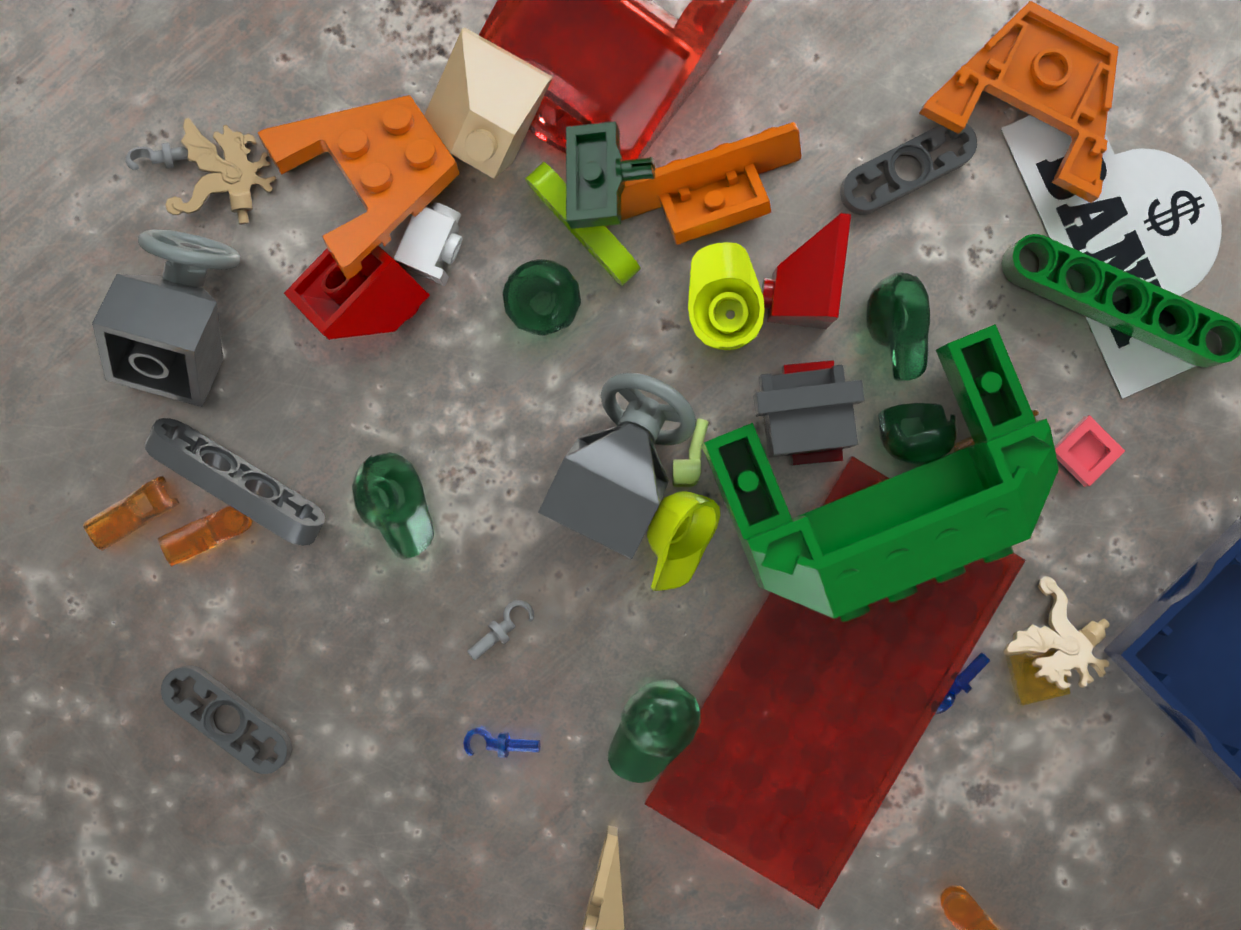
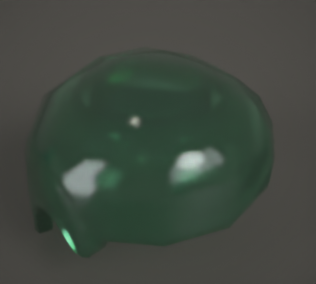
(541, 297)
(917, 432)

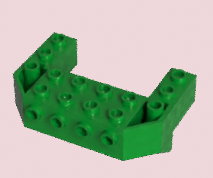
(910, 524)

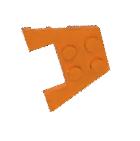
(1049, 73)
(385, 156)

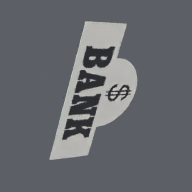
(1148, 221)

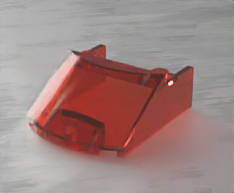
(613, 60)

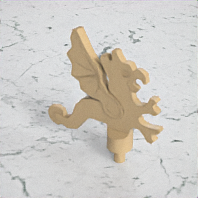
(231, 176)
(1071, 647)

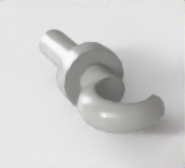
(165, 155)
(499, 631)

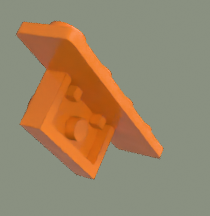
(714, 186)

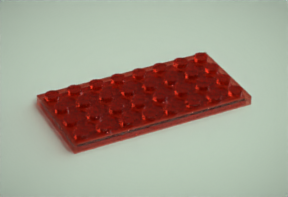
(822, 719)

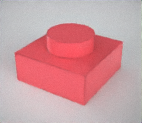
(1087, 451)

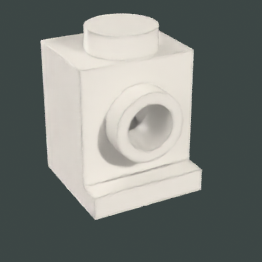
(430, 242)

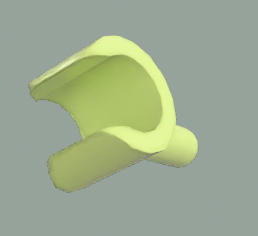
(688, 471)

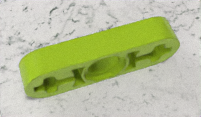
(597, 239)

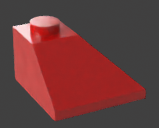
(810, 280)
(366, 304)

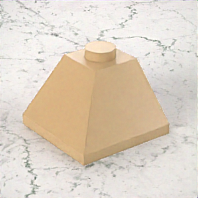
(485, 103)

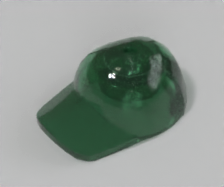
(901, 321)
(404, 513)
(649, 745)

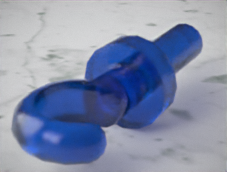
(962, 682)
(502, 744)

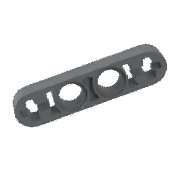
(234, 481)

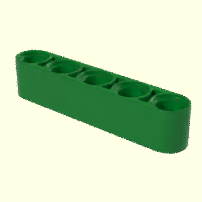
(1145, 298)

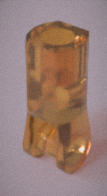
(125, 515)
(203, 534)
(964, 910)

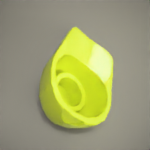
(720, 283)
(680, 536)

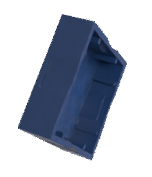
(1189, 652)

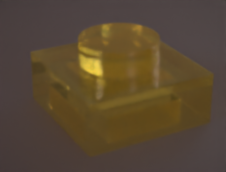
(1025, 684)

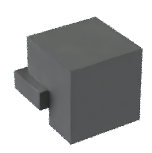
(808, 411)

